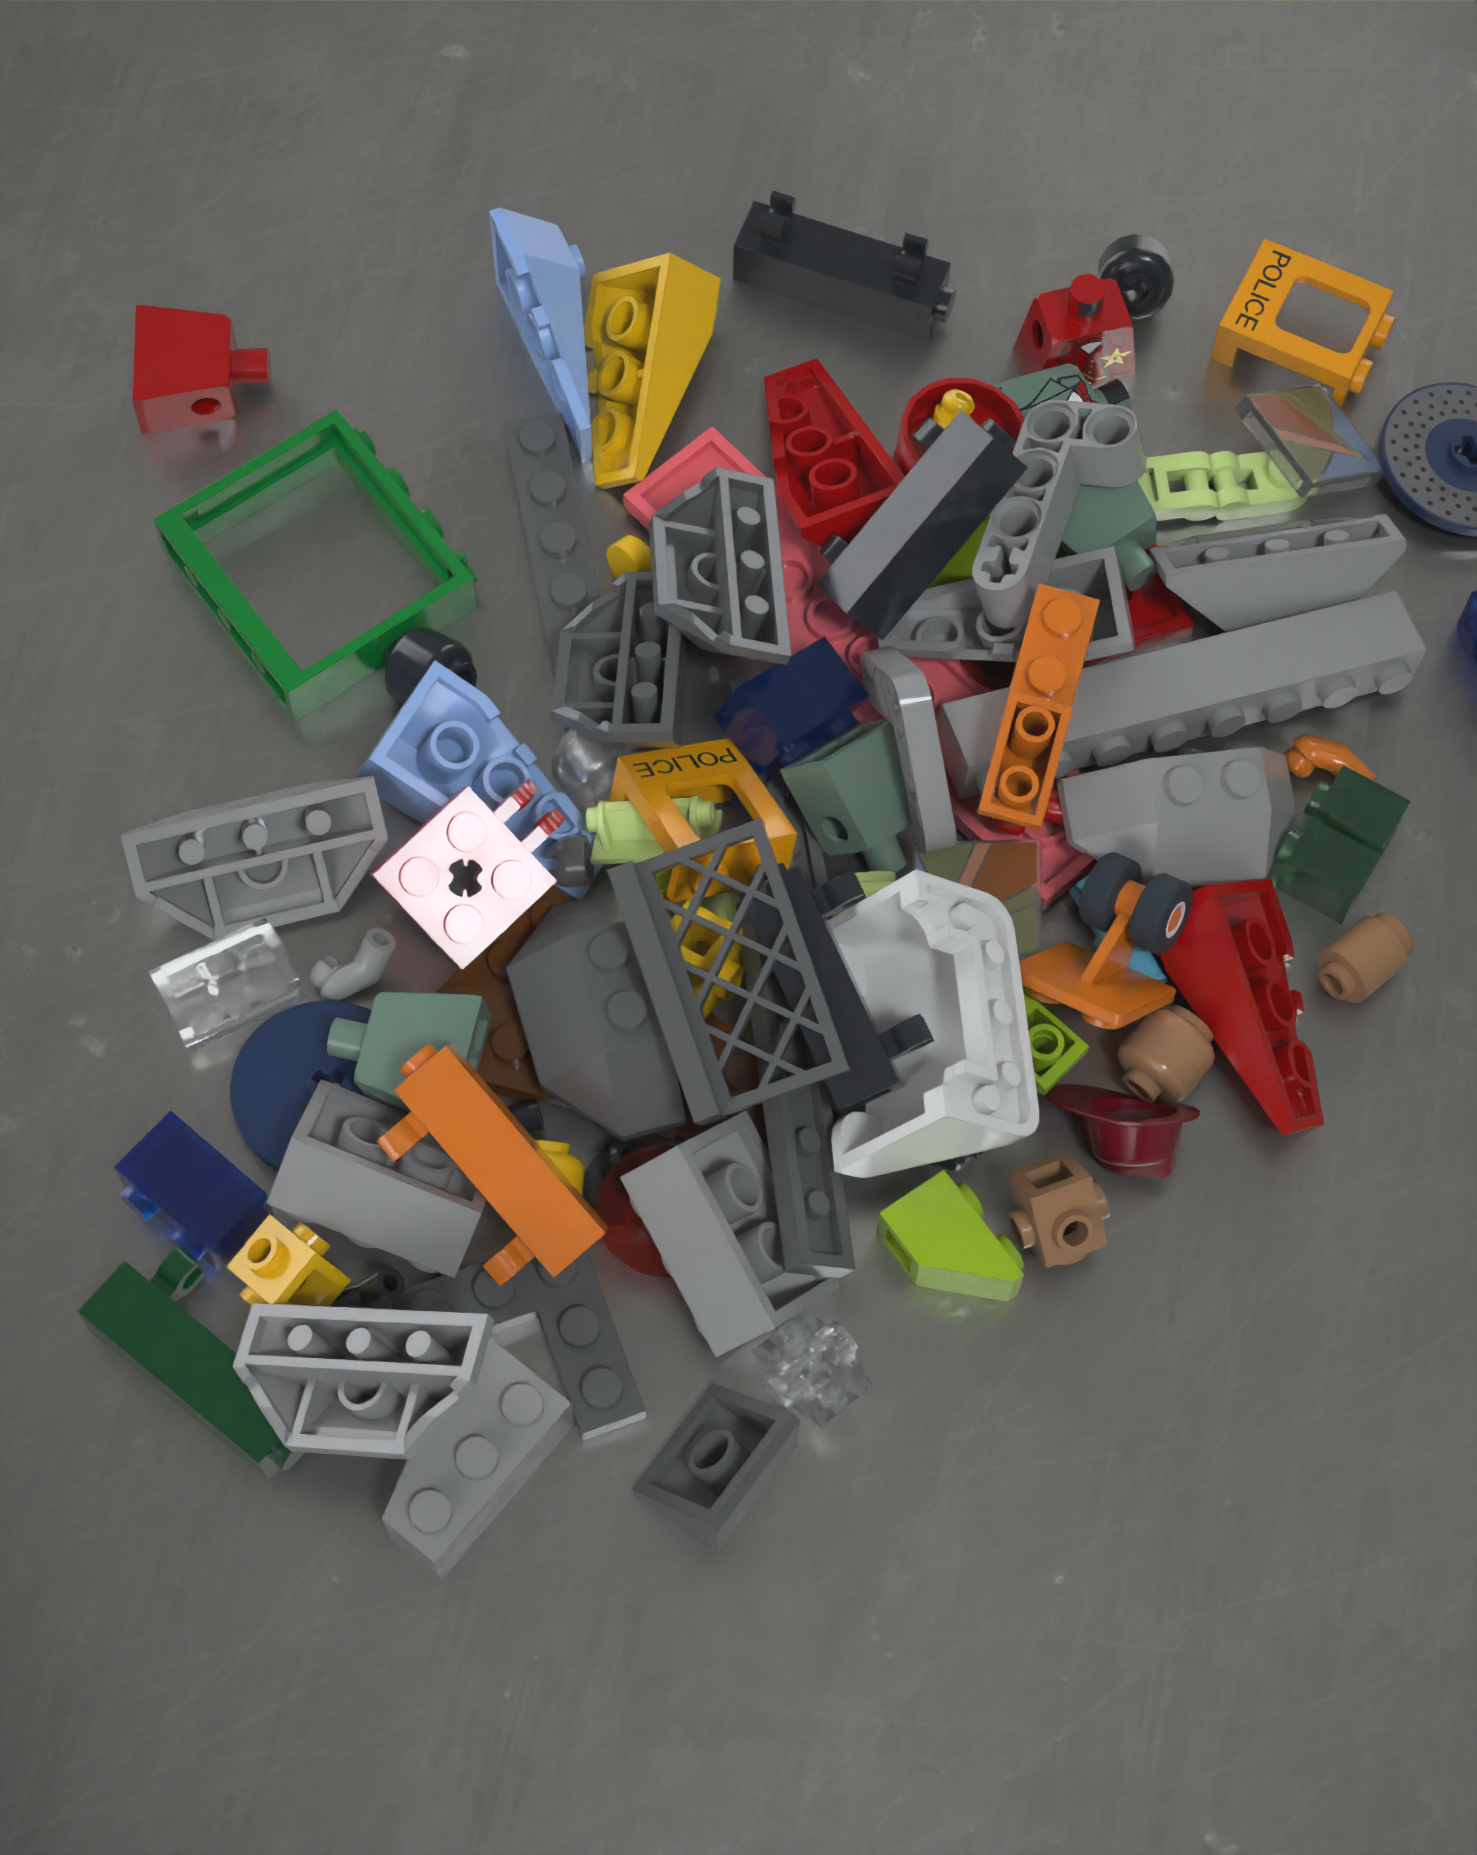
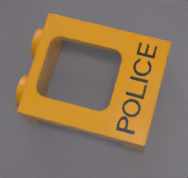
(1259, 299)
(713, 773)

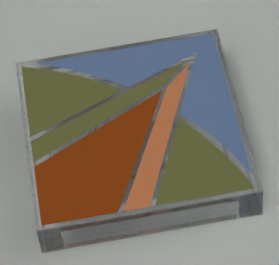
(1310, 439)
(1003, 869)

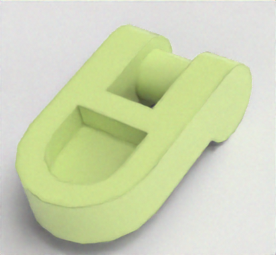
(1189, 468)
(1269, 488)

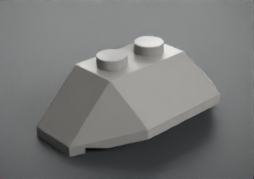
(1279, 568)
(1185, 814)
(259, 856)
(359, 1375)

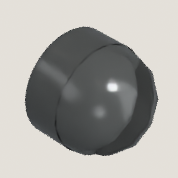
(574, 861)

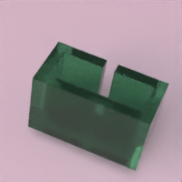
(1340, 844)

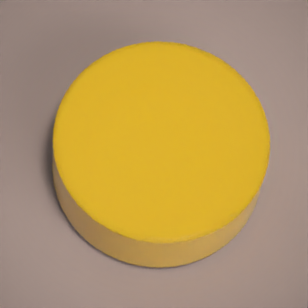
(628, 555)

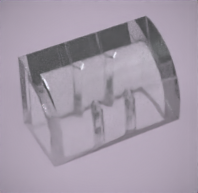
(227, 984)

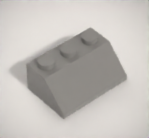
(348, 1183)
(720, 1233)

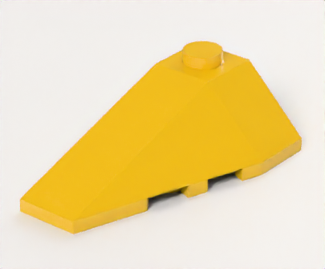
(647, 339)

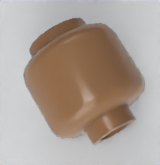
(1166, 1055)

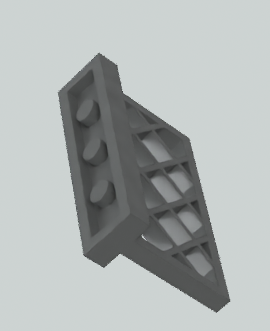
(673, 990)

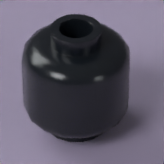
(1141, 271)
(414, 653)

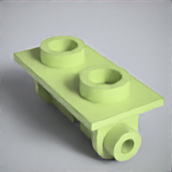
(626, 838)

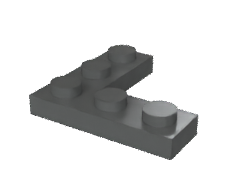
(572, 1320)

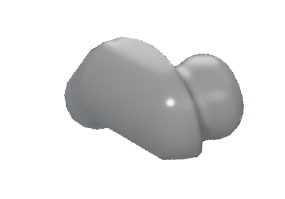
(360, 973)

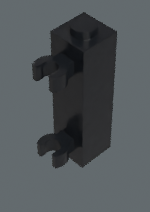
(843, 269)
(921, 522)
(866, 1049)

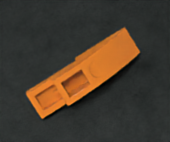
(1038, 707)

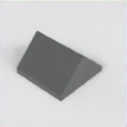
(718, 1464)

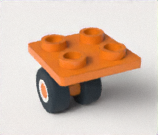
(1131, 916)

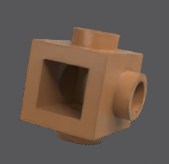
(1057, 1210)

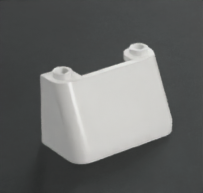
(956, 962)

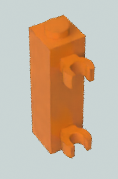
(497, 1158)

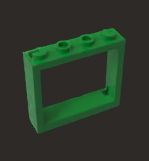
(265, 480)

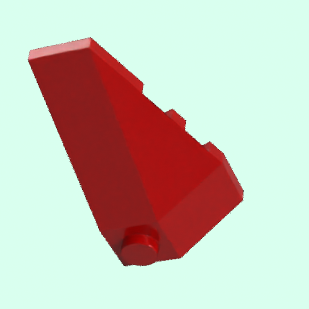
(824, 455)
(1237, 984)

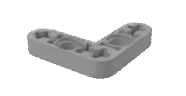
(904, 699)

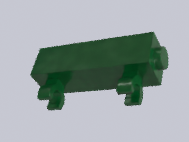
(183, 1357)

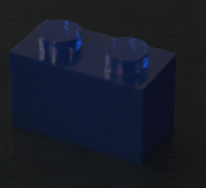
(792, 706)
(192, 1192)

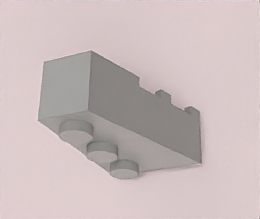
(475, 1462)

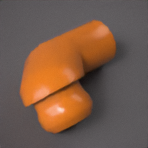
(1324, 753)

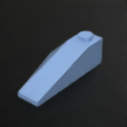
(543, 293)
(454, 739)

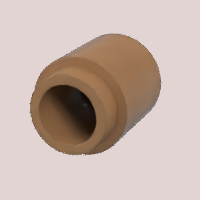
(1364, 957)

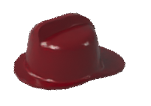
(1126, 1131)

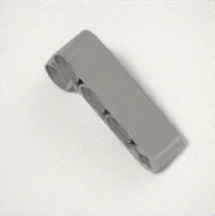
(1062, 448)

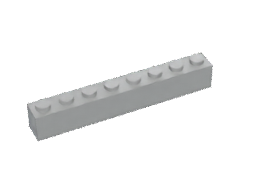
(1205, 687)

